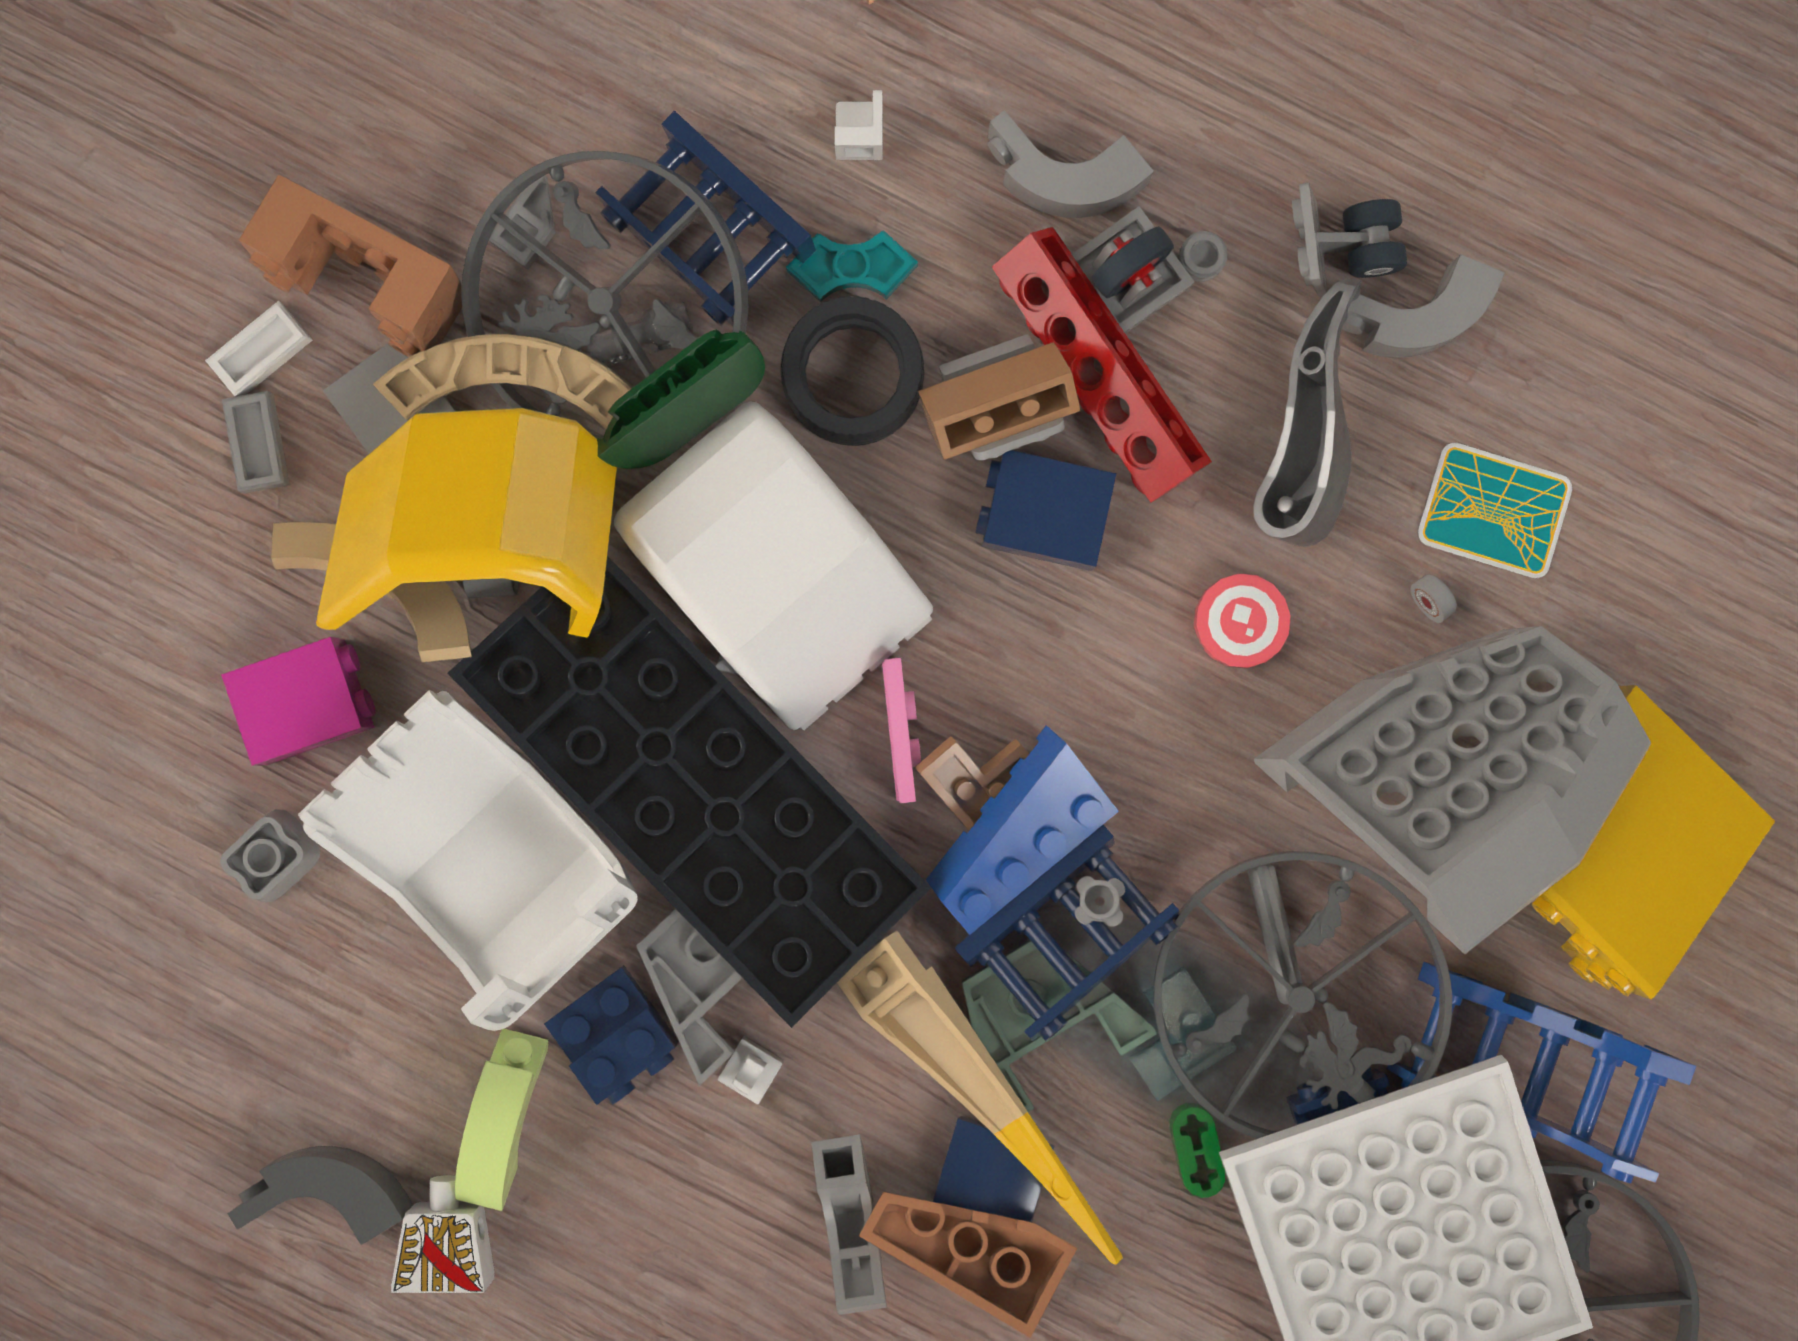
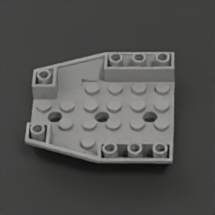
(1482, 822)

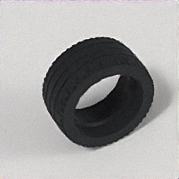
(847, 314)

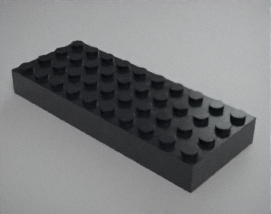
(694, 789)

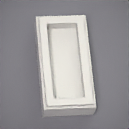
(259, 350)

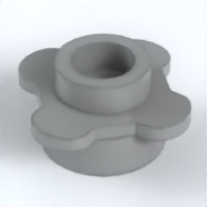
(1092, 889)

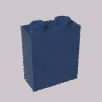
(1046, 509)

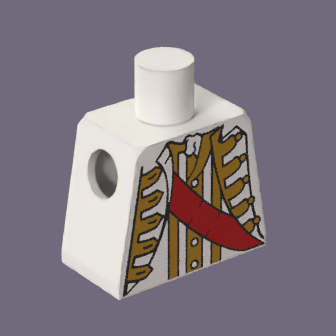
(443, 1245)

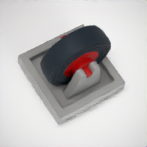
(1133, 269)

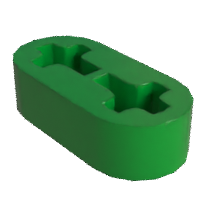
(1207, 1147)

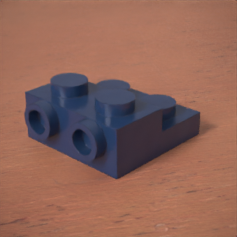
(613, 1037)

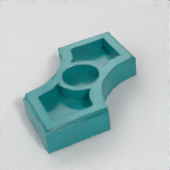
(870, 265)

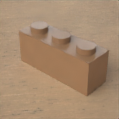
(999, 400)

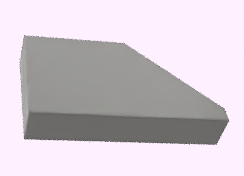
(534, 215)

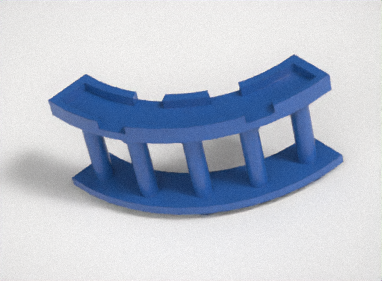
(1557, 1028)

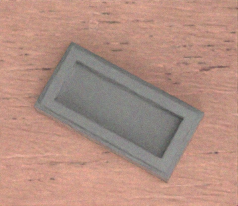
(255, 442)

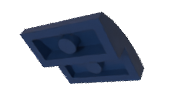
(986, 1175)

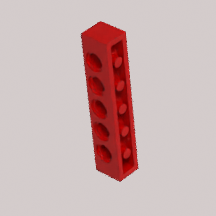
(1124, 371)

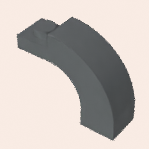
(340, 1176)

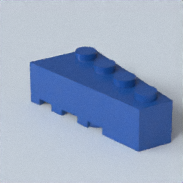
(1021, 833)

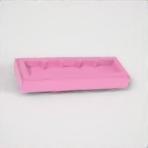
(904, 750)

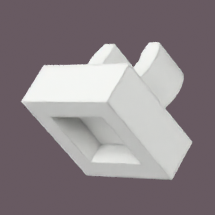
(750, 1070)

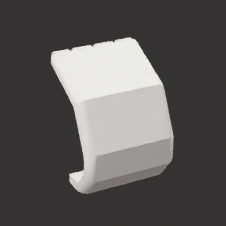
(773, 565)
(475, 854)

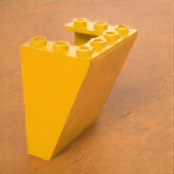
(1655, 863)

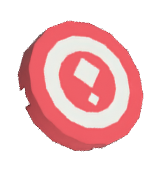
(1242, 621)

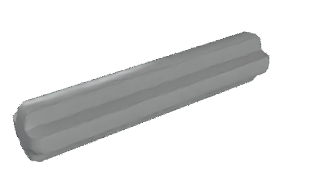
(1274, 926)

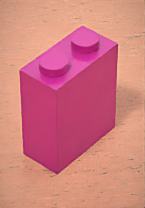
(299, 700)

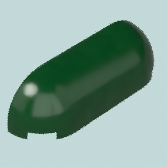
(681, 399)

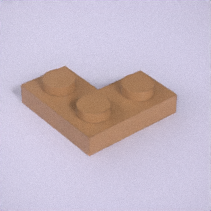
(962, 783)

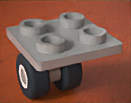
(1365, 235)

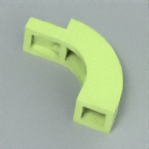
(496, 1120)

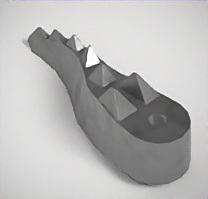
(1314, 452)

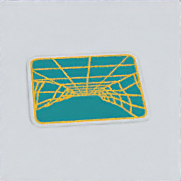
(1495, 510)

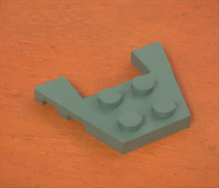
(1002, 1019)

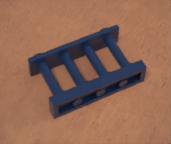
(717, 177)
(1022, 916)

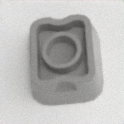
(271, 856)

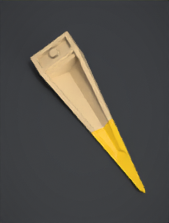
(926, 1024)

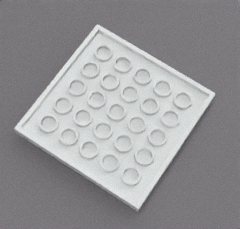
(1410, 1219)

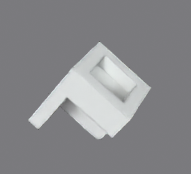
(860, 129)

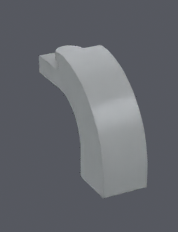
(1067, 188)
(1458, 303)
(847, 1204)

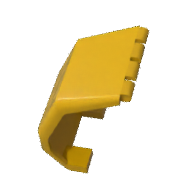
(472, 502)

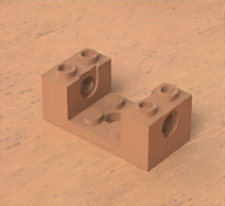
(300, 231)

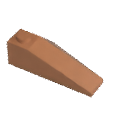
(983, 1257)

